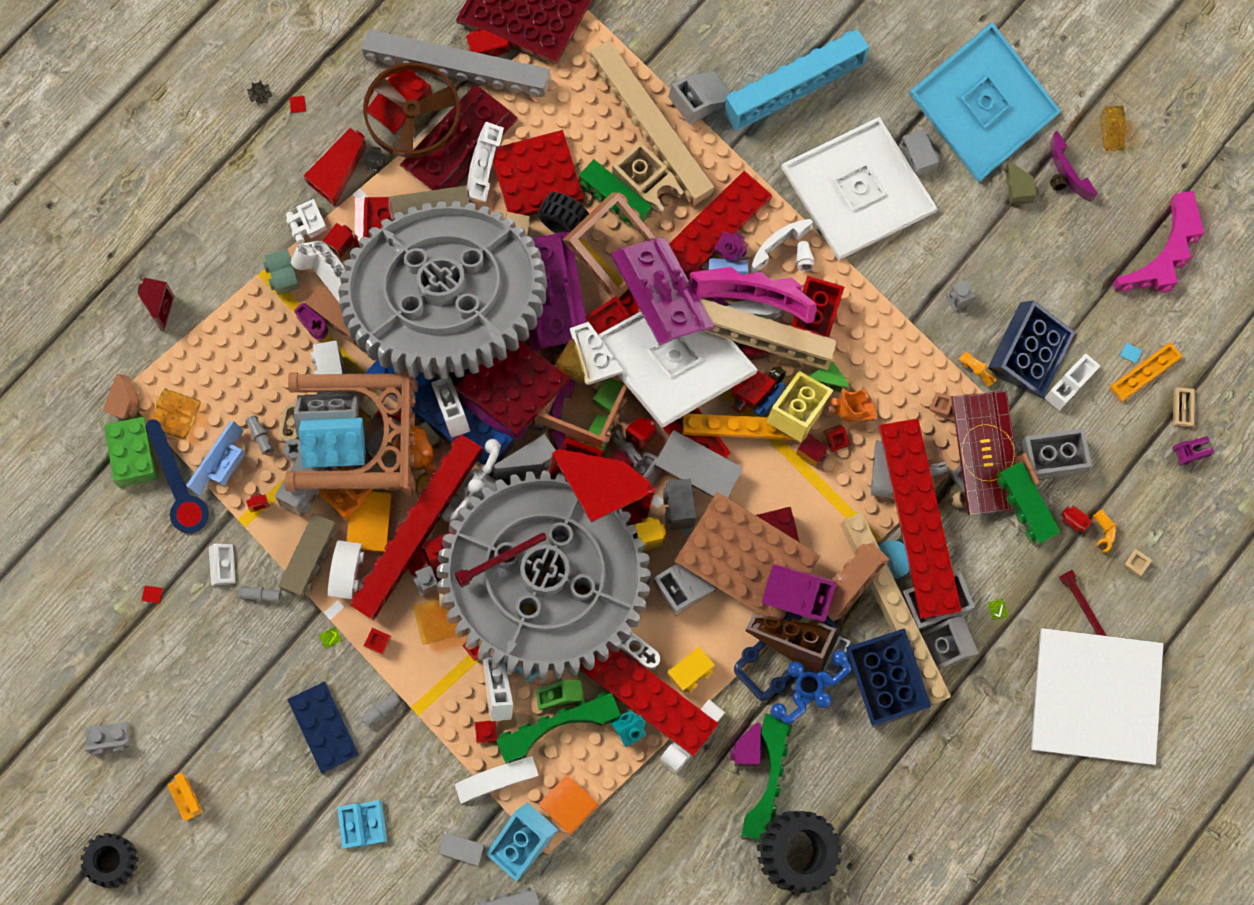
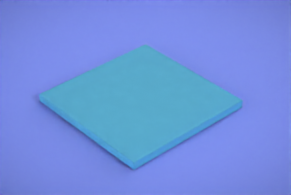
(984, 102)

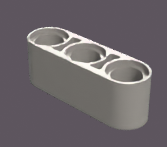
(880, 477)

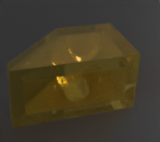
(1113, 127)

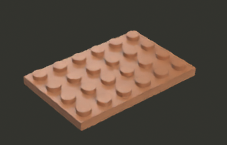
(738, 551)

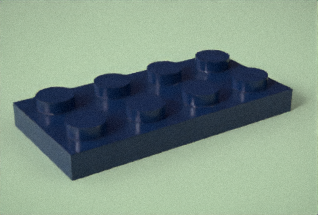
(323, 727)

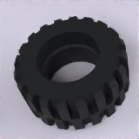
(824, 851)

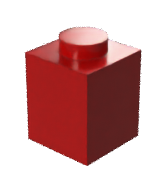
(339, 239)

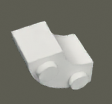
(344, 569)

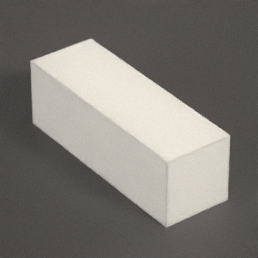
(840, 644)

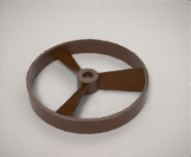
(412, 109)

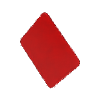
(297, 104)
(152, 594)

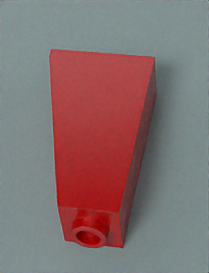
(336, 166)

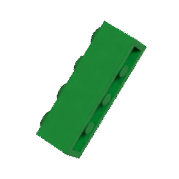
(603, 183)
(1028, 503)

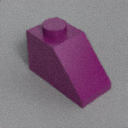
(747, 748)

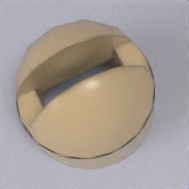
(959, 500)

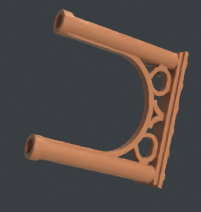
(361, 478)

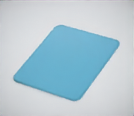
(1131, 353)

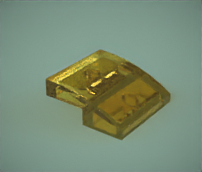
(176, 413)
(433, 622)

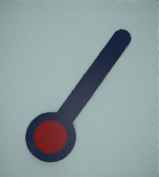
(188, 512)

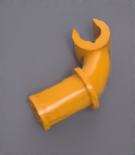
(979, 368)
(1109, 530)

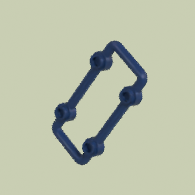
(751, 654)

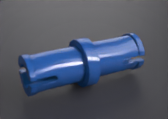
(770, 400)

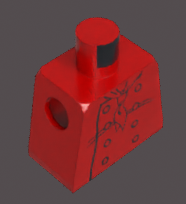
(751, 391)

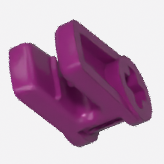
(310, 321)
(1186, 453)

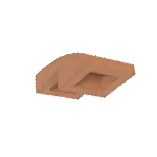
(942, 406)

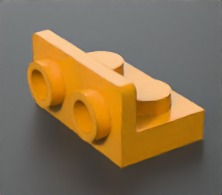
(184, 797)

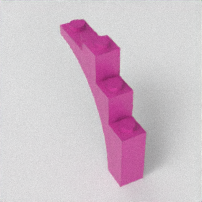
(1185, 230)
(756, 287)

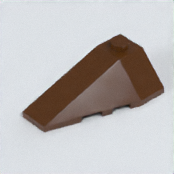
(794, 639)

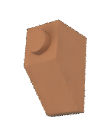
(122, 398)

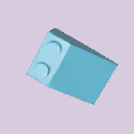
(521, 841)

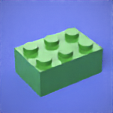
(130, 452)

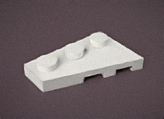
(594, 355)

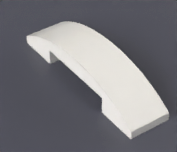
(482, 161)
(795, 229)
(496, 778)

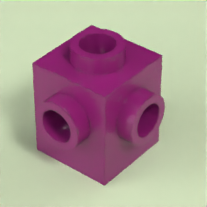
(732, 246)

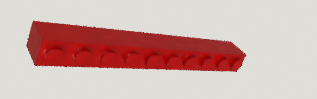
(417, 527)

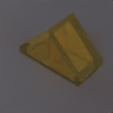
(570, 363)

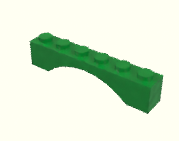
(598, 712)
(773, 736)

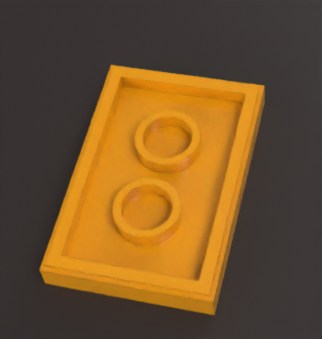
(371, 522)

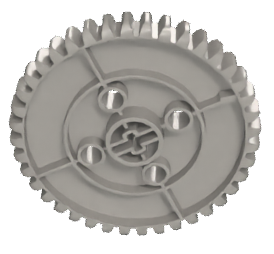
(442, 290)
(566, 625)

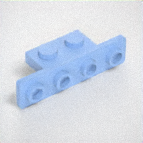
(220, 460)

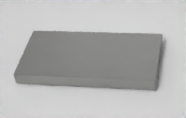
(707, 469)

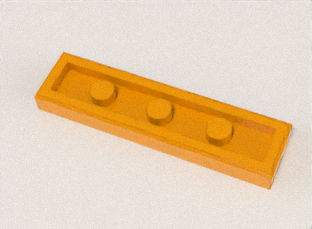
(1145, 372)

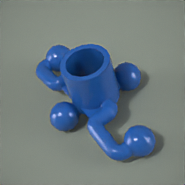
(821, 679)

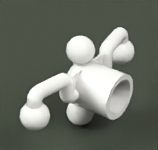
(476, 481)

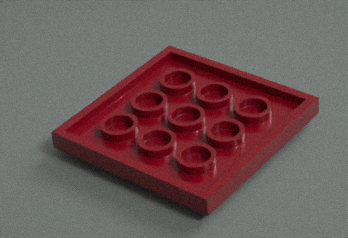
(514, 387)

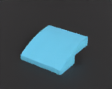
(362, 824)

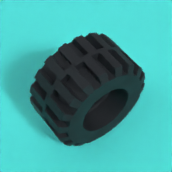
(561, 213)
(94, 852)

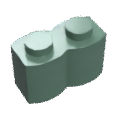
(281, 271)

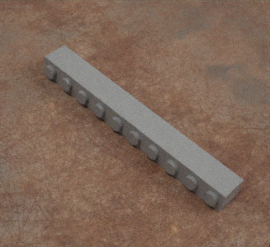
(458, 63)

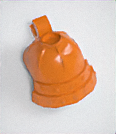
(854, 406)
(422, 450)

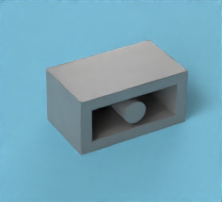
(919, 152)

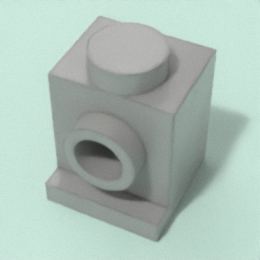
(960, 295)
(425, 581)

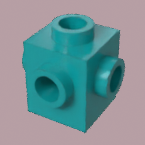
(629, 728)

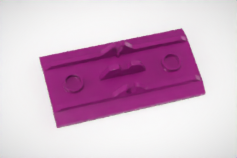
(661, 290)
(563, 294)

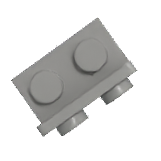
(107, 737)

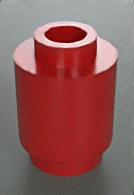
(1076, 519)

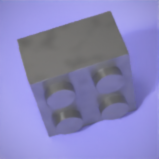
(680, 503)

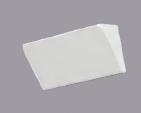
(221, 564)

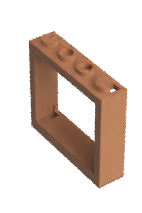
(587, 259)
(579, 433)

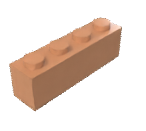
(328, 308)
(855, 578)

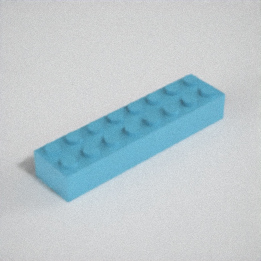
(796, 79)

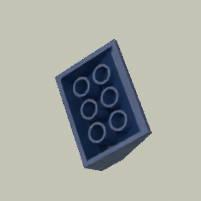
(1031, 348)
(888, 678)

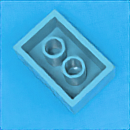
(332, 442)

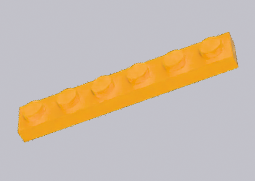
(730, 427)

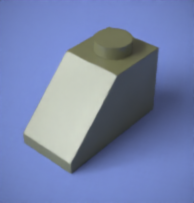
(1019, 185)

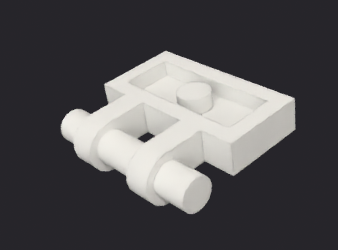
(311, 218)

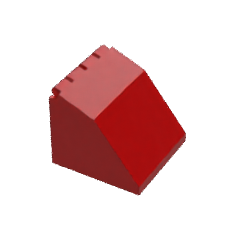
(604, 485)

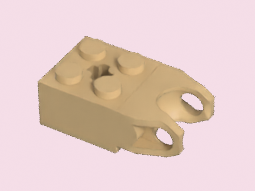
(646, 176)

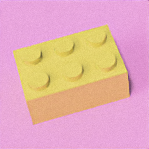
(799, 406)

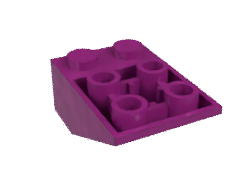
(799, 592)

